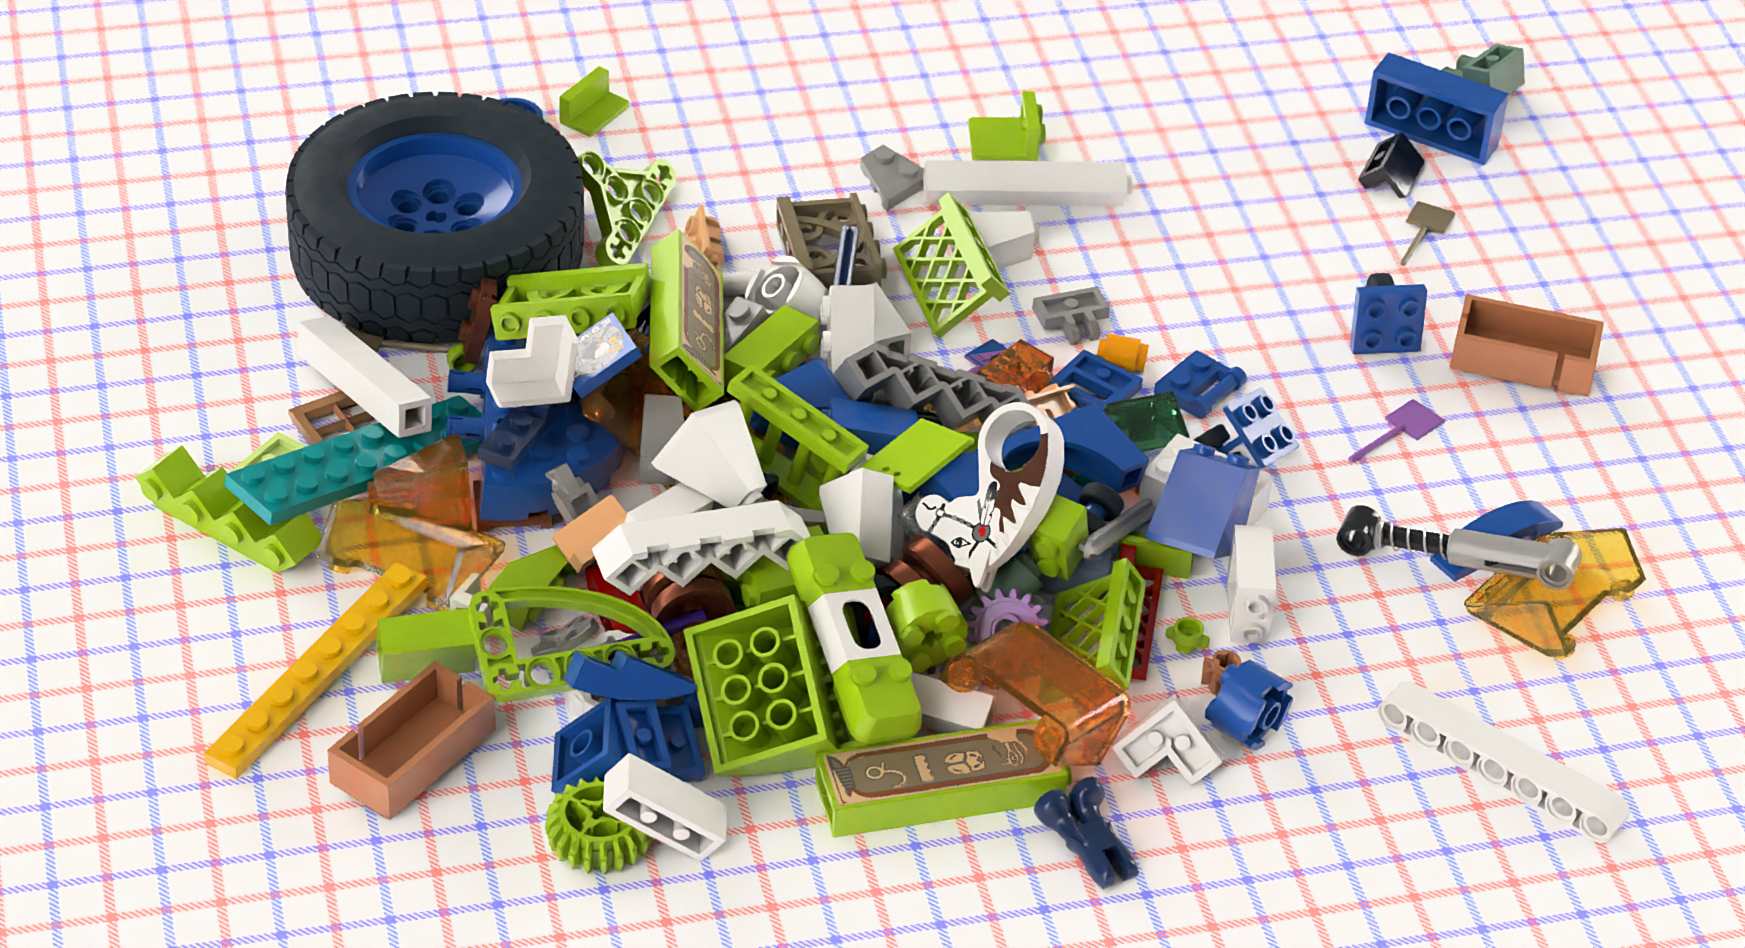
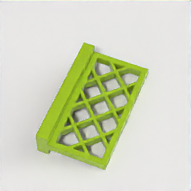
(969, 252)
(1118, 628)

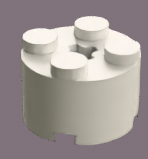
(788, 285)

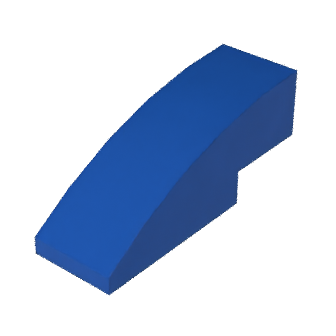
(625, 678)

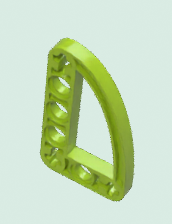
(555, 597)

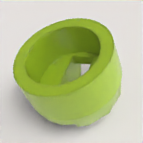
(455, 359)

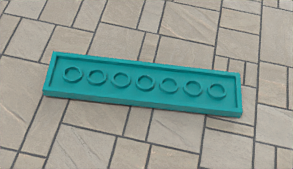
(336, 466)

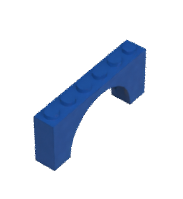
(1091, 448)

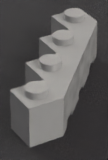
(917, 381)

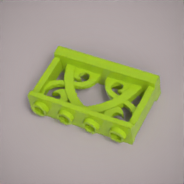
(580, 294)

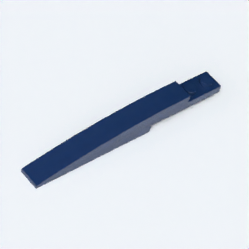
(526, 424)

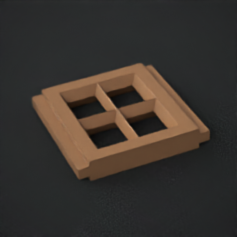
(322, 407)

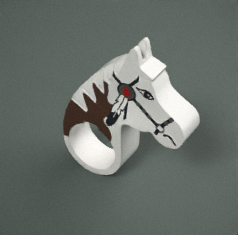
(1008, 506)

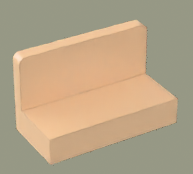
(587, 530)

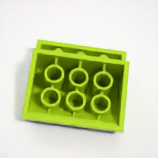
(767, 689)

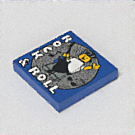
(602, 354)

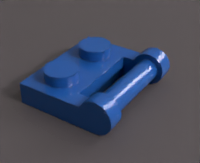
(1098, 377)
(1194, 377)

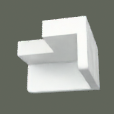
(541, 371)
(1168, 732)

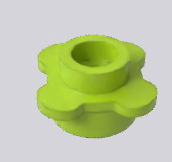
(1187, 635)

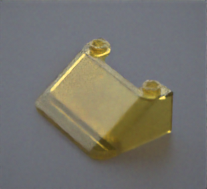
(374, 541)
(1545, 615)

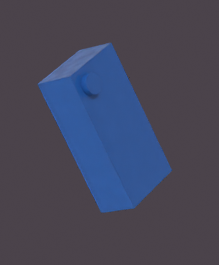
(1436, 108)

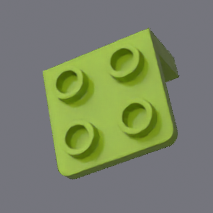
(1009, 136)

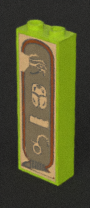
(686, 321)
(934, 778)

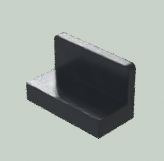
(1395, 162)

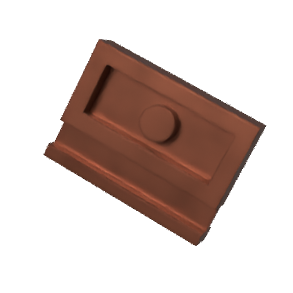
(474, 331)

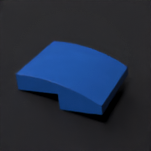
(662, 737)

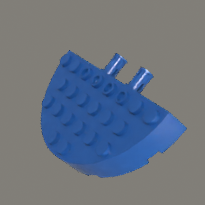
(570, 439)

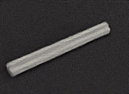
(1117, 529)

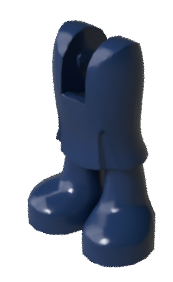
(1095, 840)

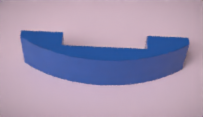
(1510, 520)

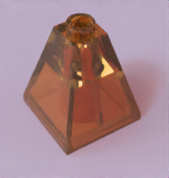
(427, 486)

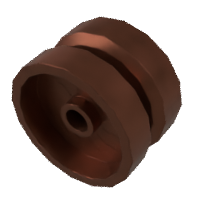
(928, 562)
(704, 592)

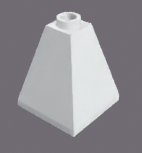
(715, 456)

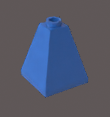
(810, 382)

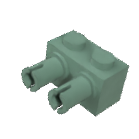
(1496, 67)

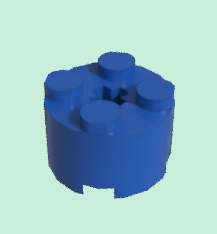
(1249, 703)

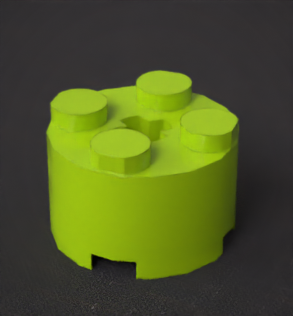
(926, 624)

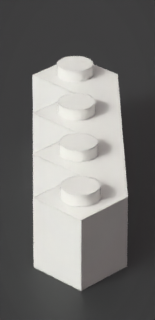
(690, 542)

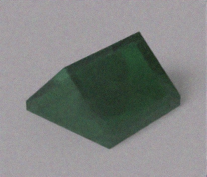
(1149, 420)

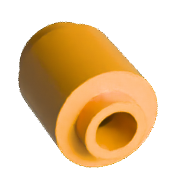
(1124, 352)

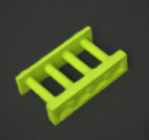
(803, 423)

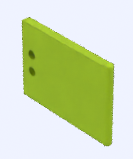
(918, 454)

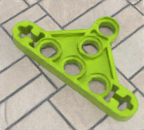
(617, 212)

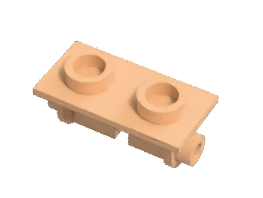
(706, 236)
(1052, 400)

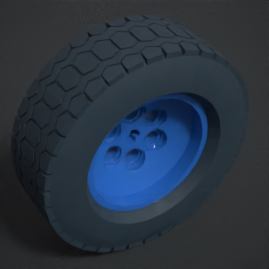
(421, 201)

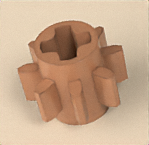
(1214, 668)

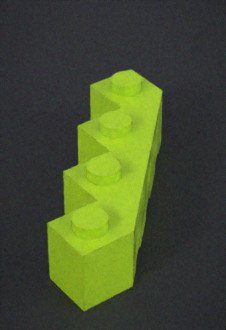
(204, 503)

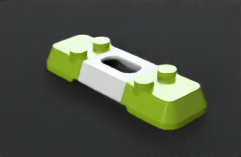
(868, 683)

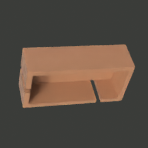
(1527, 345)
(411, 740)

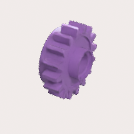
(996, 611)

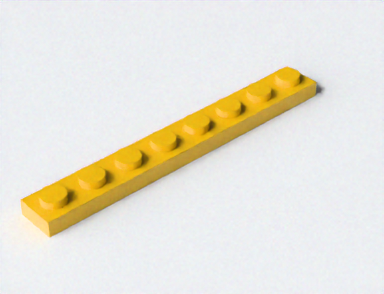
(313, 671)

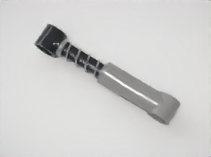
(1550, 562)

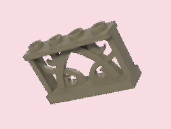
(823, 218)

